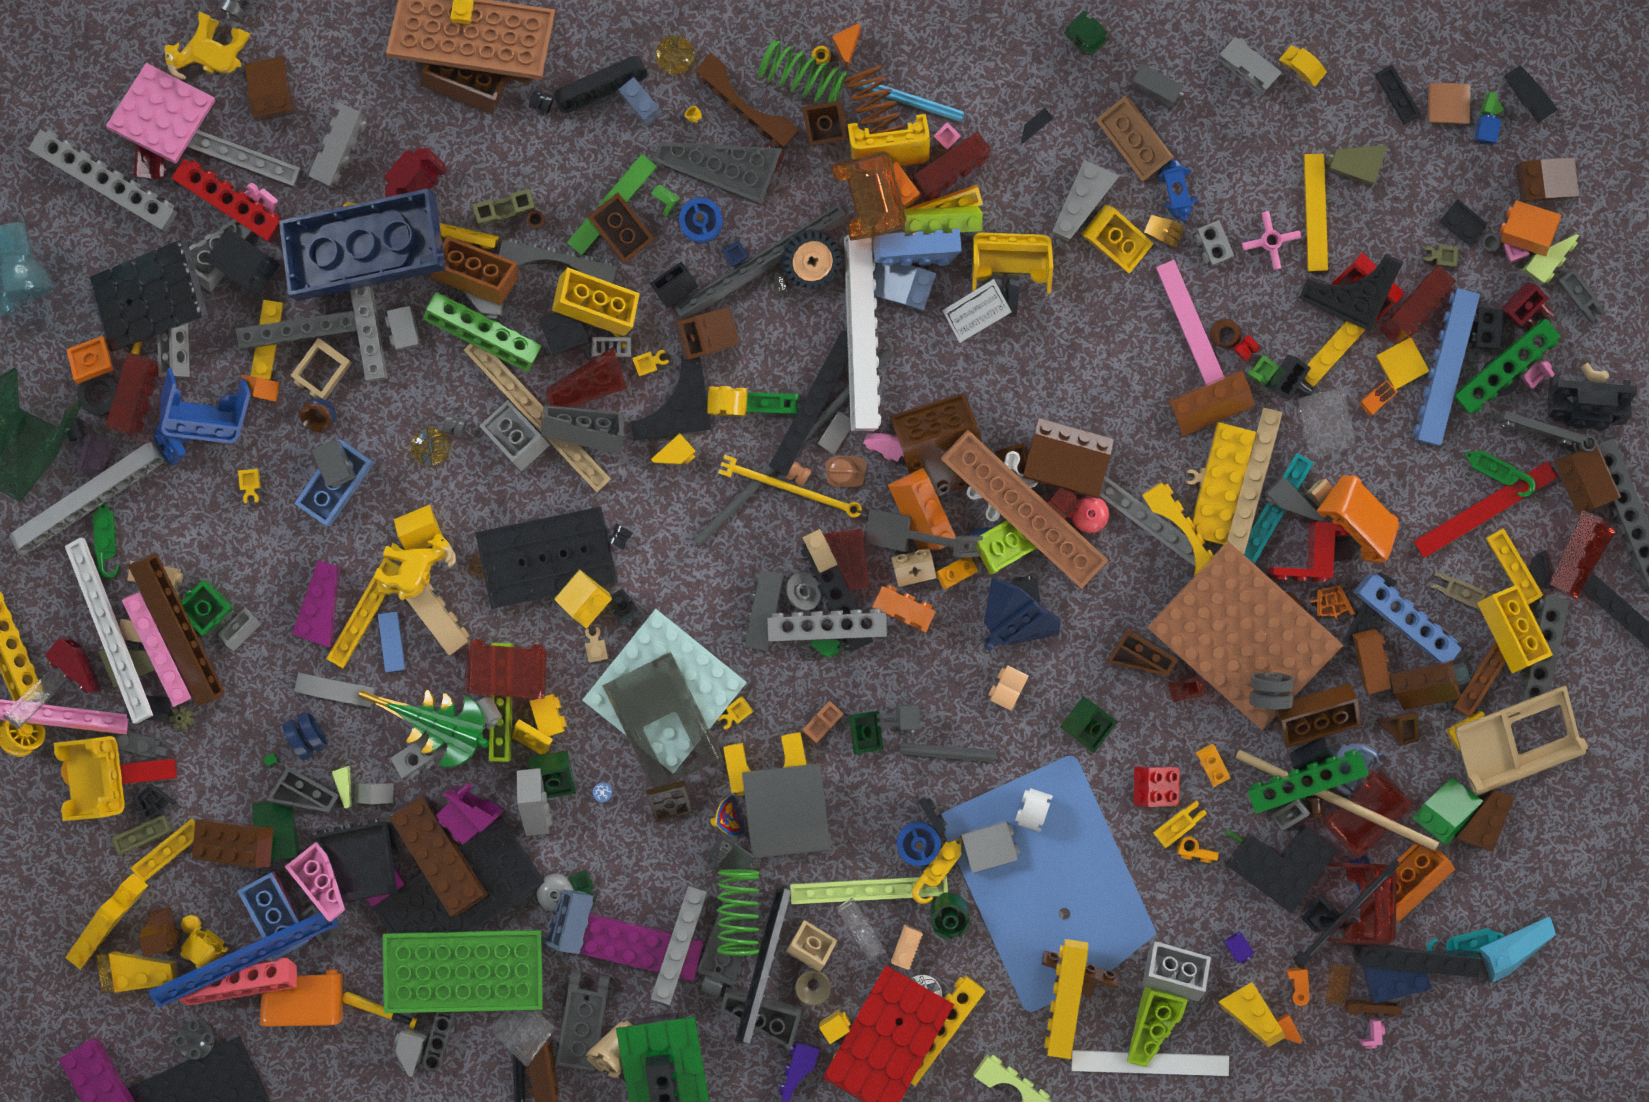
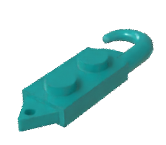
(1469, 941)

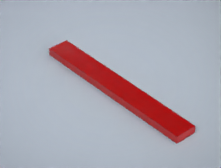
(1481, 511)

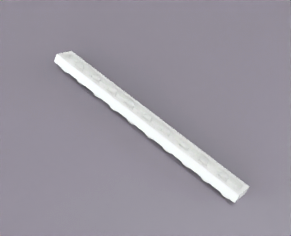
(109, 630)

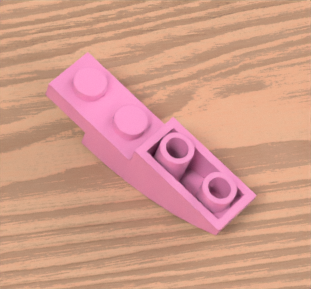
(885, 444)

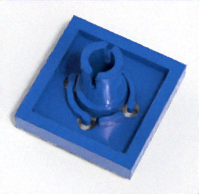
(172, 446)

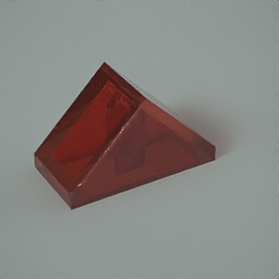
(1186, 688)

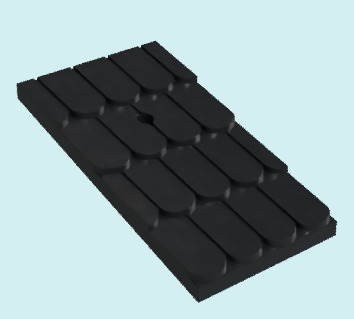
(148, 295)
(530, 559)

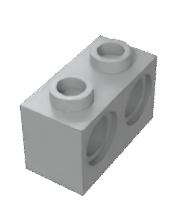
(1219, 242)

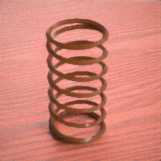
(885, 92)

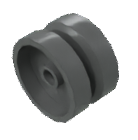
(1271, 690)

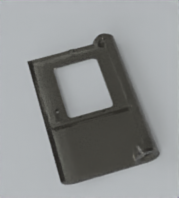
(650, 695)

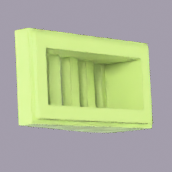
(343, 784)

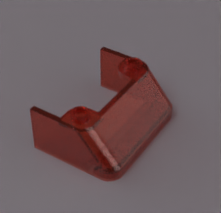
(1377, 912)

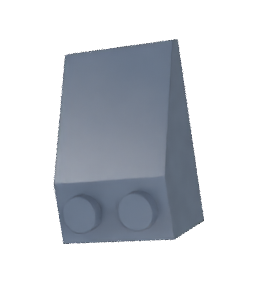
(903, 285)

